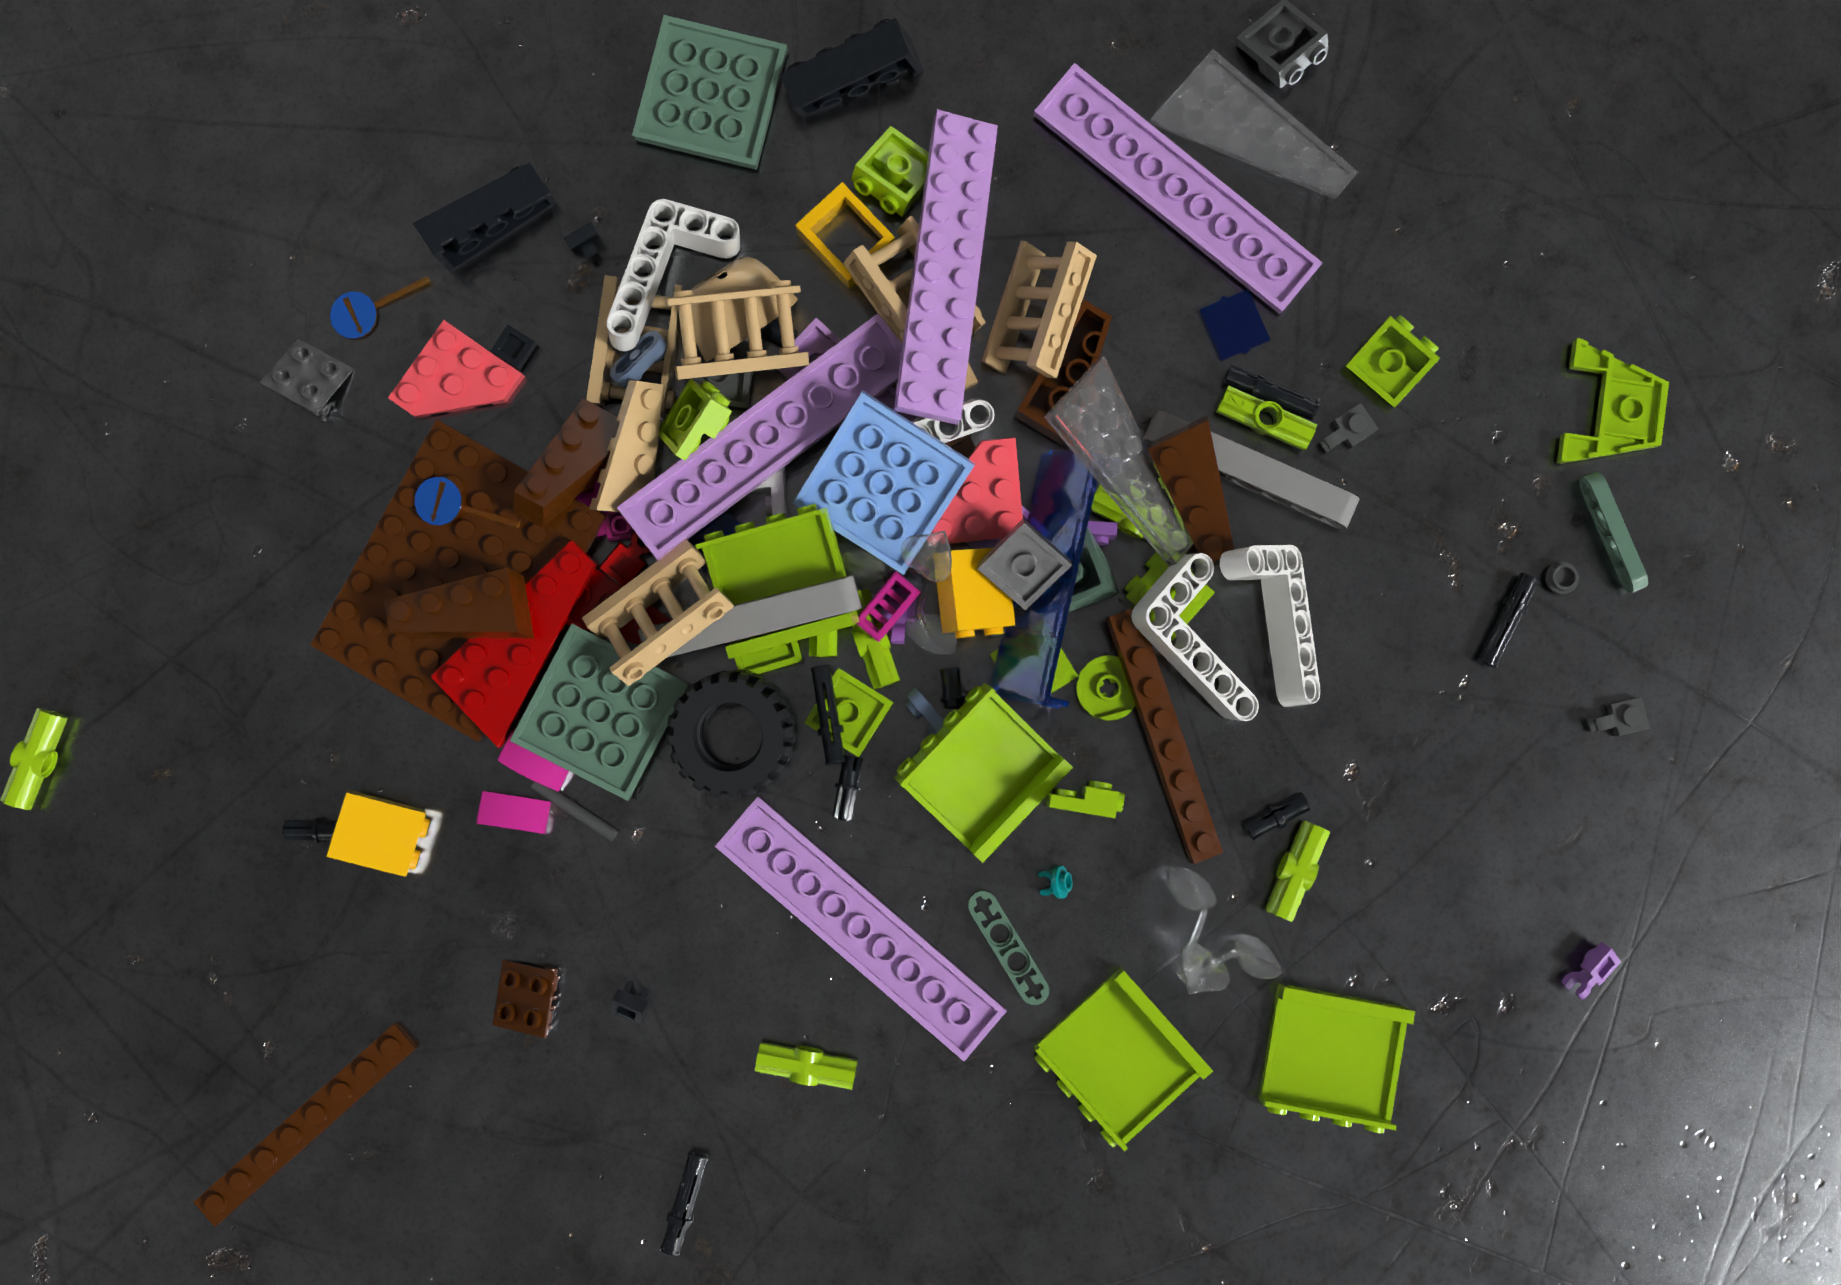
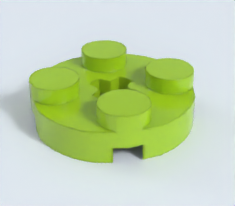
(1098, 703)

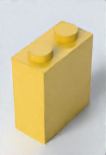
(972, 600)
(378, 833)

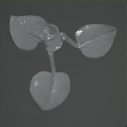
(928, 558)
(1197, 965)

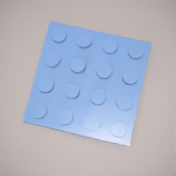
(884, 480)

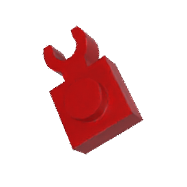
(624, 561)

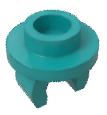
(1060, 882)

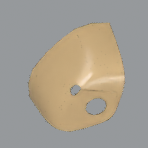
(742, 275)

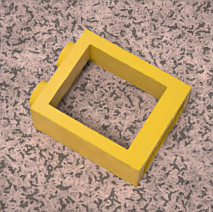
(824, 213)

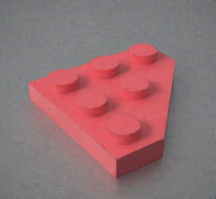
(454, 376)
(989, 498)

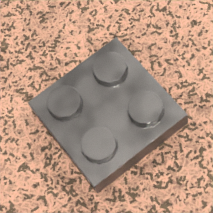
(1024, 564)

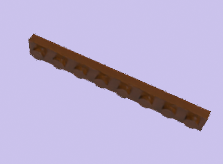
(1165, 738)
(305, 1124)

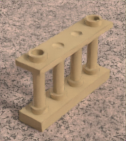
(883, 292)
(1059, 314)
(604, 356)
(756, 357)
(641, 593)

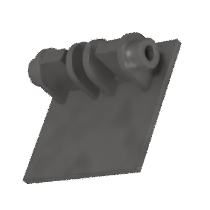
(307, 377)

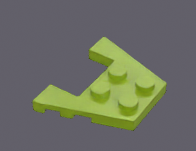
(1628, 407)

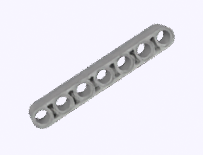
(1269, 476)
(775, 613)

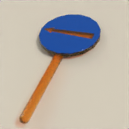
(356, 314)
(440, 502)

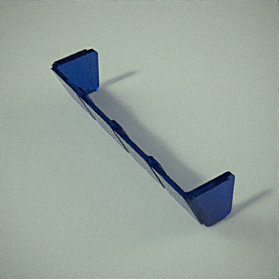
(1032, 647)

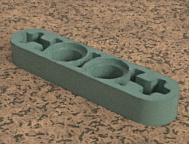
(1613, 532)
(1007, 947)

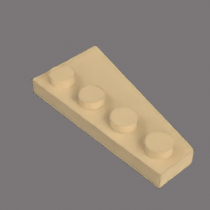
(633, 448)

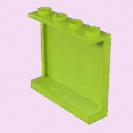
(774, 561)
(982, 771)
(1334, 1057)
(1120, 1058)

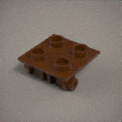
(526, 998)

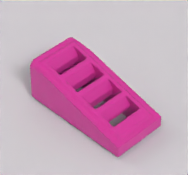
(897, 579)

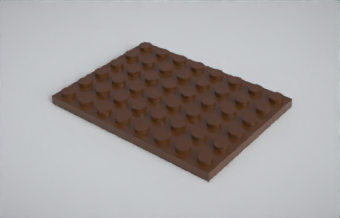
(416, 556)

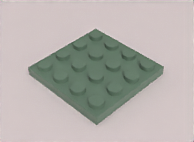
(710, 92)
(595, 720)

